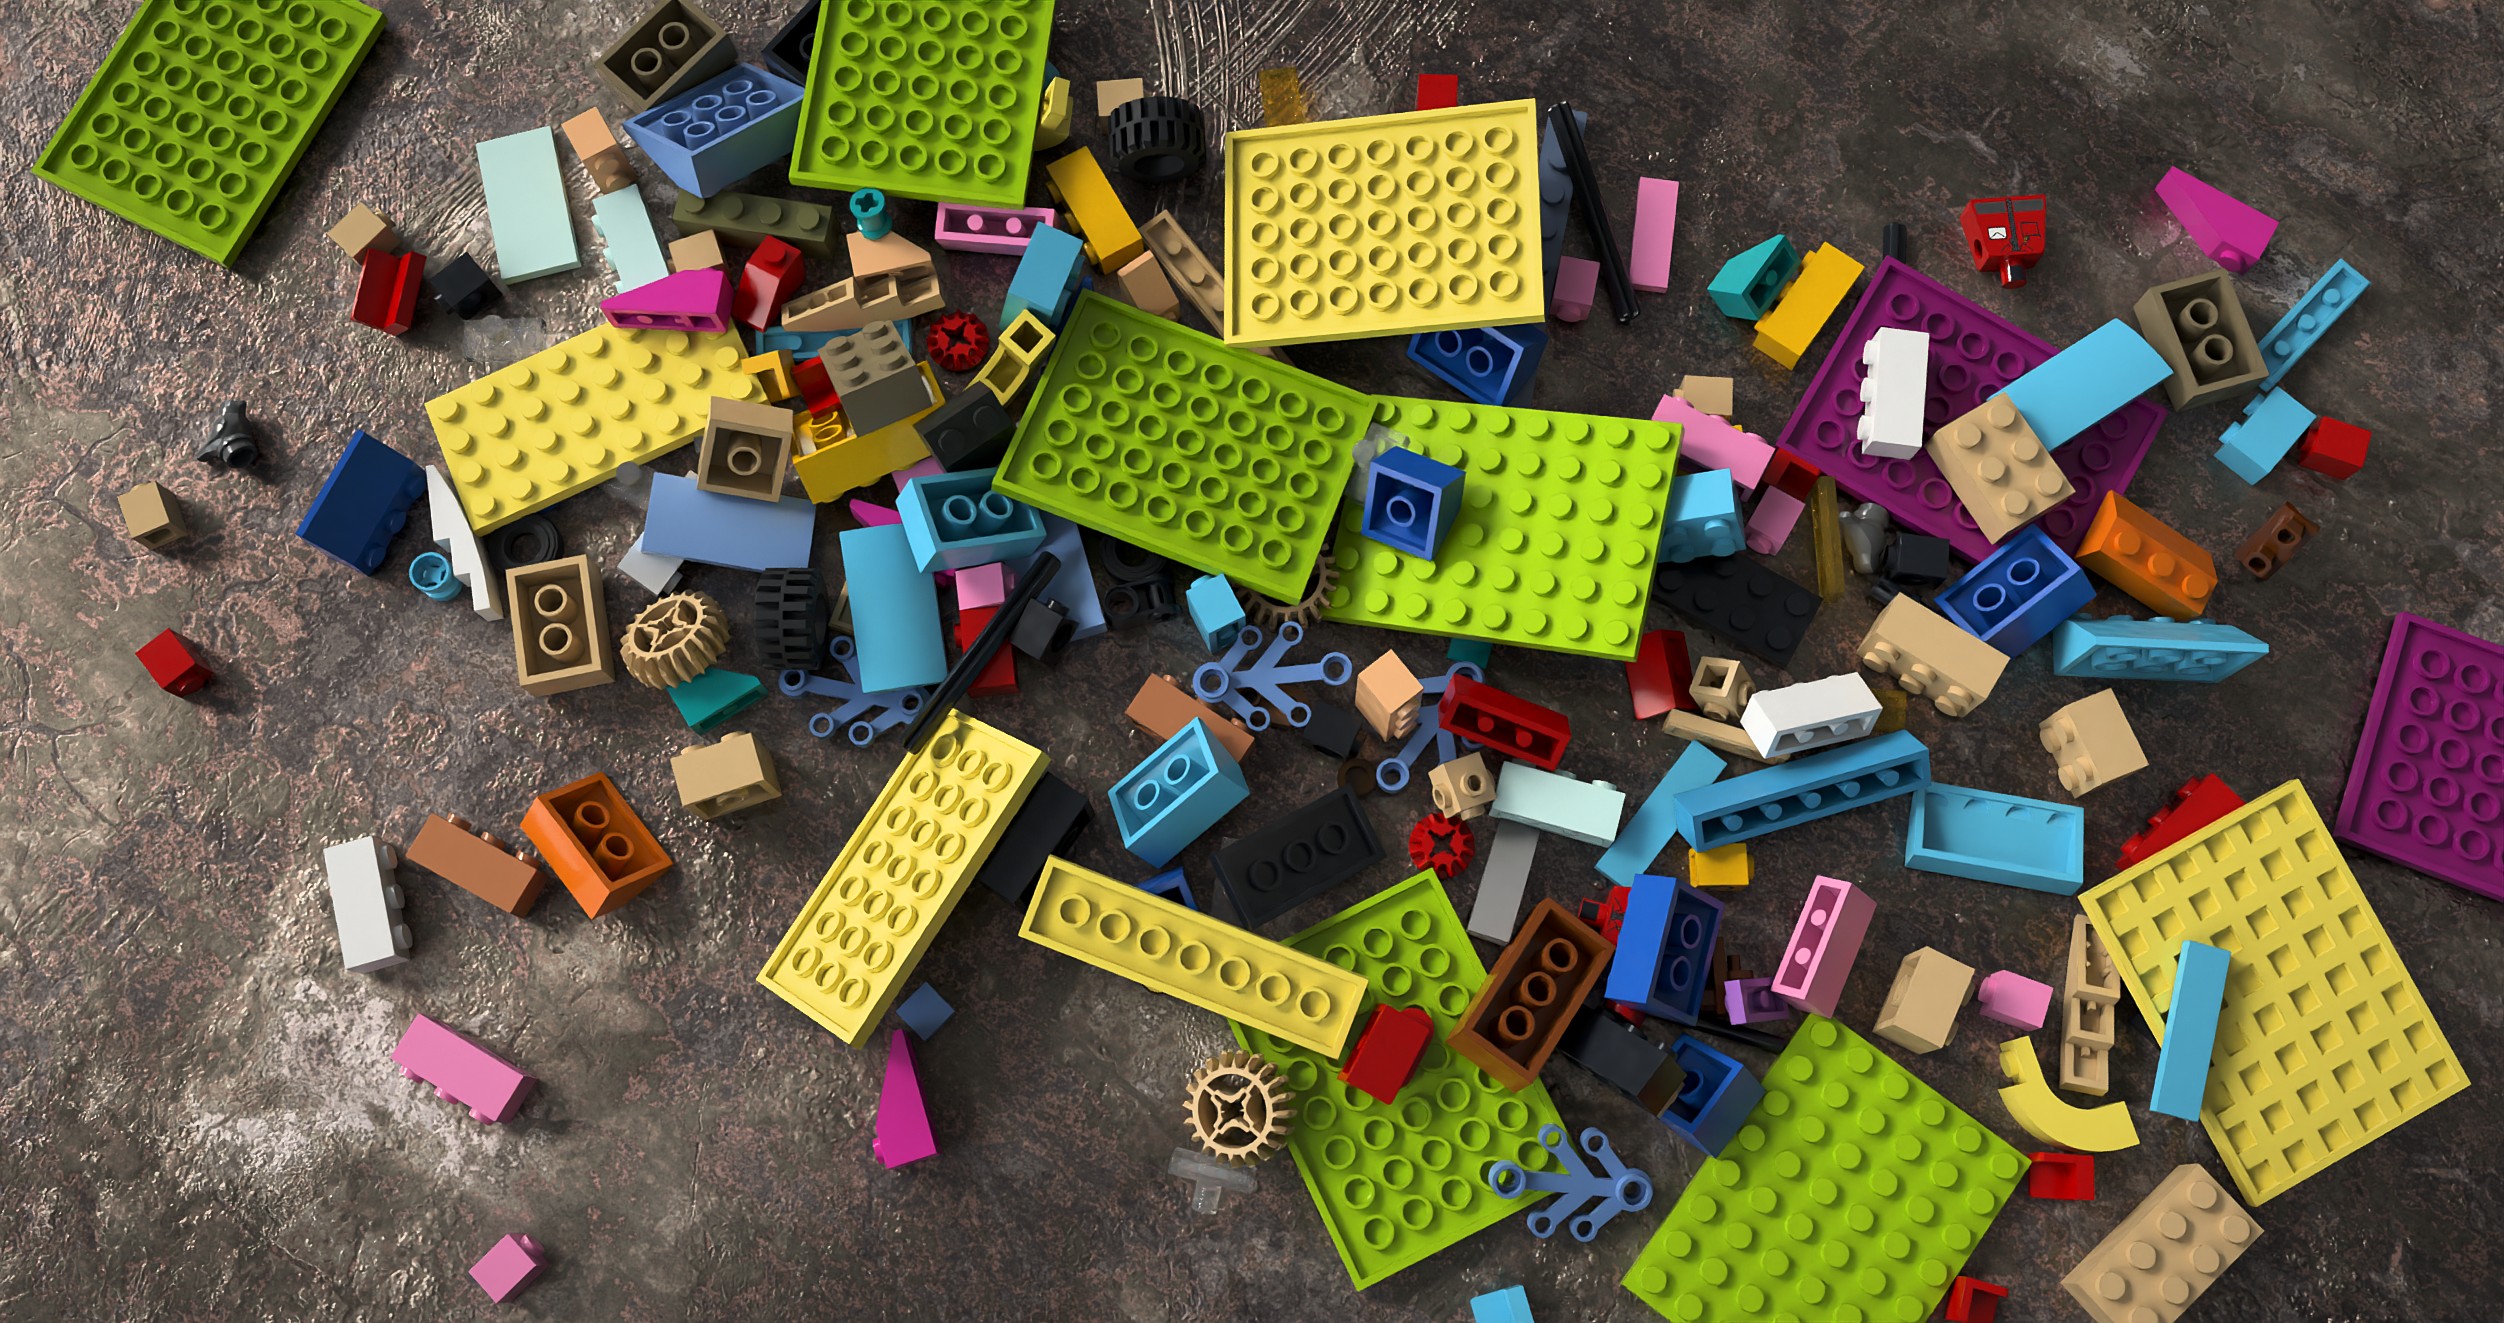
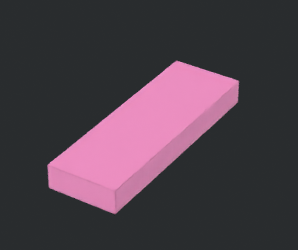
(1653, 234)

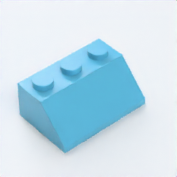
(1177, 794)

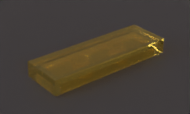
(1827, 540)

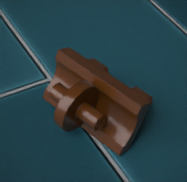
(2276, 541)
(1714, 992)

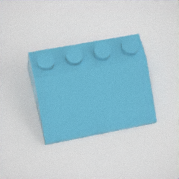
(2152, 649)

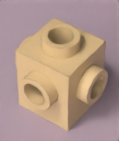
(1722, 688)
(1463, 787)

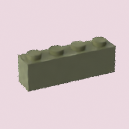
(747, 219)

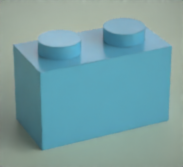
(2264, 435)
(1215, 611)

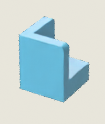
(1502, 1306)

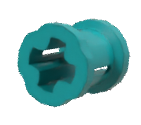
(869, 209)

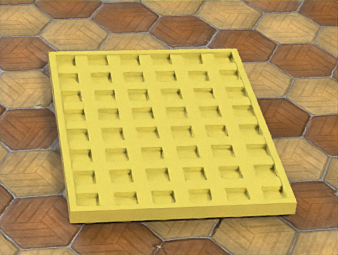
(2316, 1013)

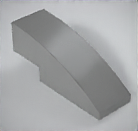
(1503, 882)

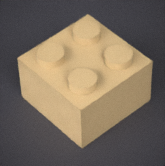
(745, 449)
(2092, 743)
(725, 775)
(1925, 1001)

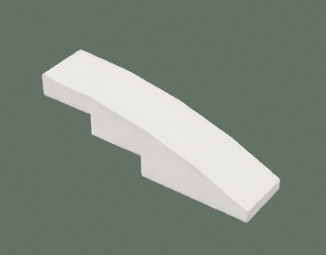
(468, 551)

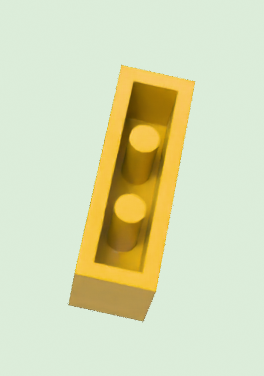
(1093, 211)
(1806, 304)

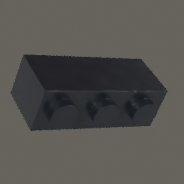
(1621, 1058)

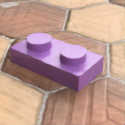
(1753, 1001)

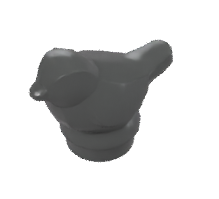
(230, 436)
(1866, 535)

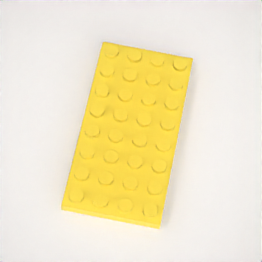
(582, 412)
(902, 875)

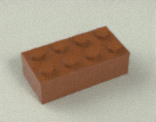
(1531, 995)

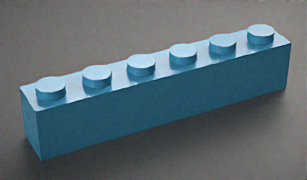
(1802, 790)

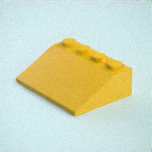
(835, 460)

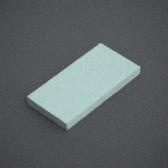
(528, 205)

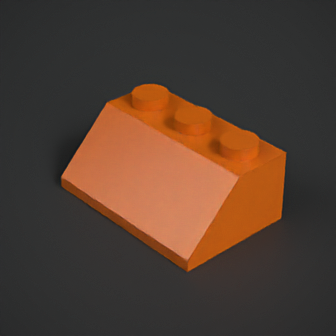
(2148, 559)
(595, 843)

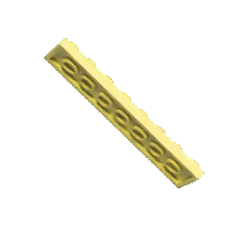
(1193, 956)

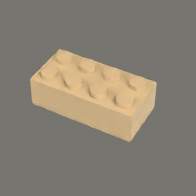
(2164, 1251)

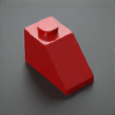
(767, 283)

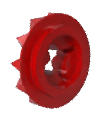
(960, 356)
(1443, 864)

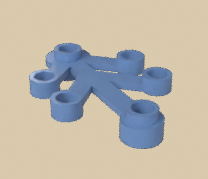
(1265, 677)
(858, 701)
(1430, 726)
(1577, 1185)

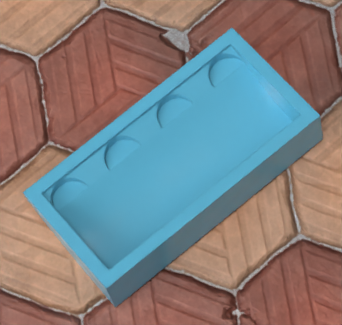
(2086, 383)
(892, 611)
(1996, 838)

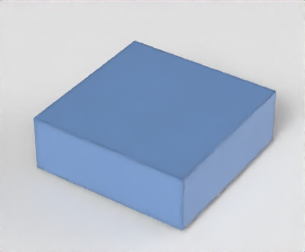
(925, 1011)

